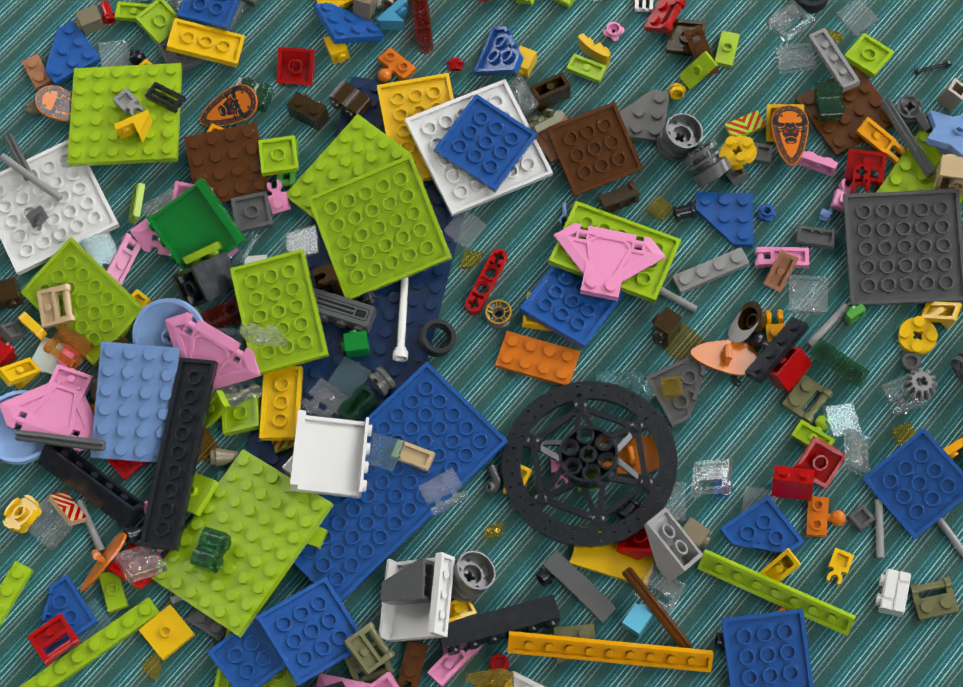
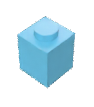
(637, 619)

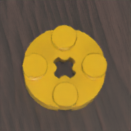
(738, 143)
(917, 325)
(29, 509)

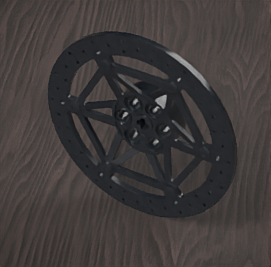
(589, 391)

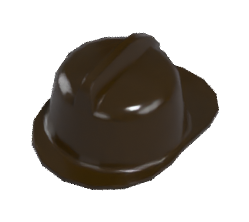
(747, 322)

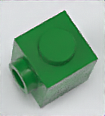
(355, 344)

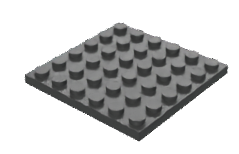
(904, 247)

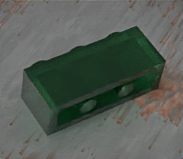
(840, 363)

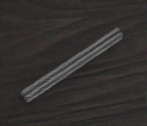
(908, 137)
(60, 440)

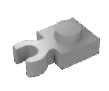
(127, 102)

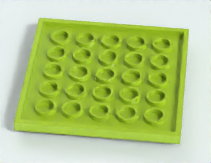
(94, 113)
(379, 228)

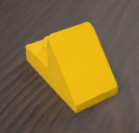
(138, 123)
(942, 312)
(19, 373)
(782, 566)
(461, 610)

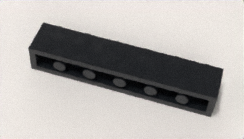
(92, 484)
(496, 624)

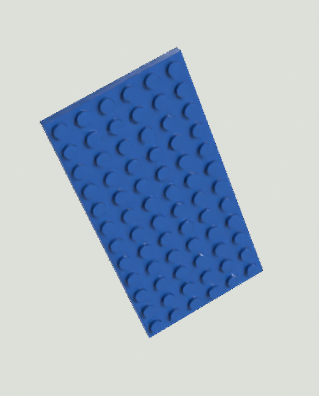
(392, 509)

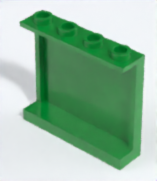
(193, 223)

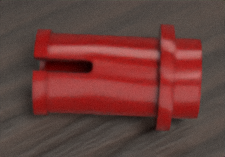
(107, 14)

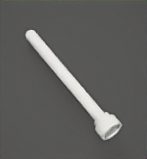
(400, 353)

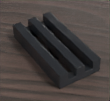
(149, 96)

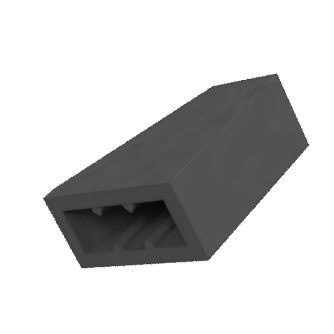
(410, 584)

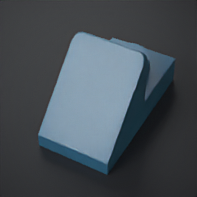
(391, 18)

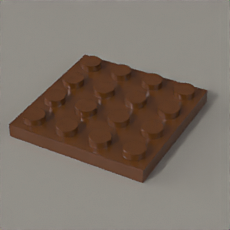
(859, 104)
(594, 149)
(227, 161)

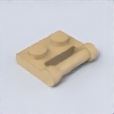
(50, 307)

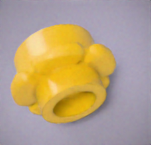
(677, 91)

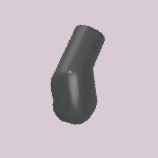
(495, 480)

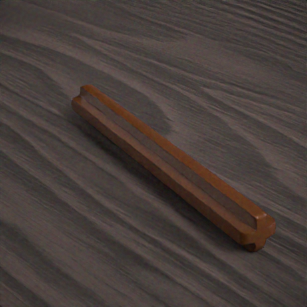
(656, 608)

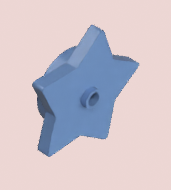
(946, 133)

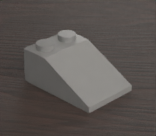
(670, 545)

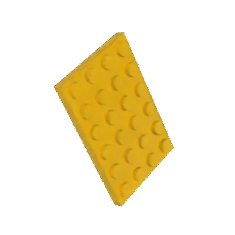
(409, 98)

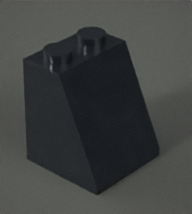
(205, 280)

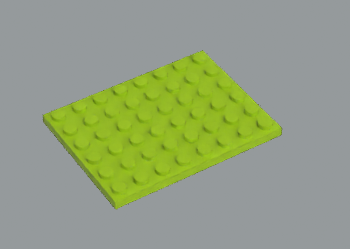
(266, 533)

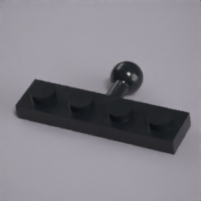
(774, 350)

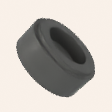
(911, 361)

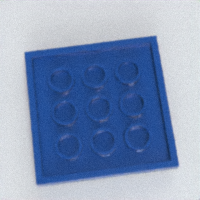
(485, 143)
(565, 311)
(918, 483)
(309, 631)
(767, 650)

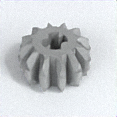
(926, 390)

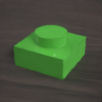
(854, 314)

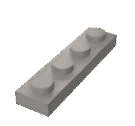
(834, 59)
(710, 270)

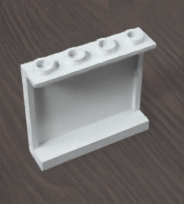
(330, 456)
(420, 619)

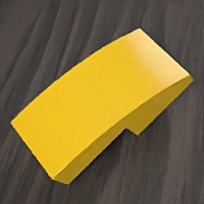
(596, 52)

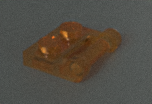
(73, 342)

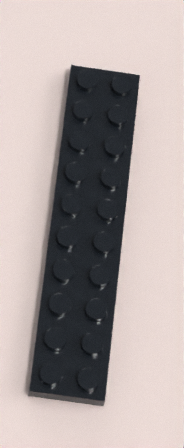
(178, 454)

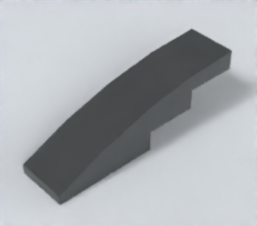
(579, 587)

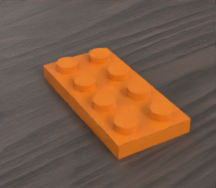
(537, 359)

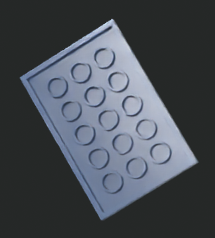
(133, 400)

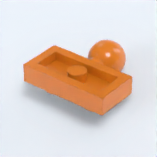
(394, 64)
(818, 517)

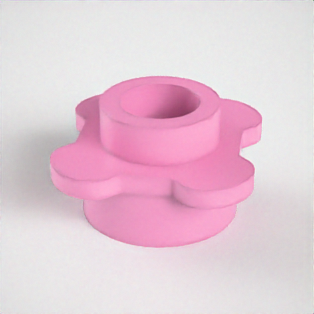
(613, 26)

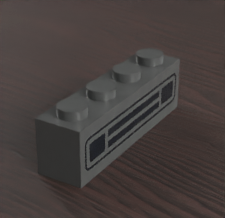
(344, 311)

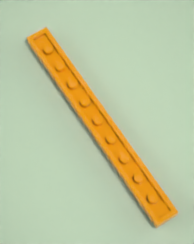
(610, 651)

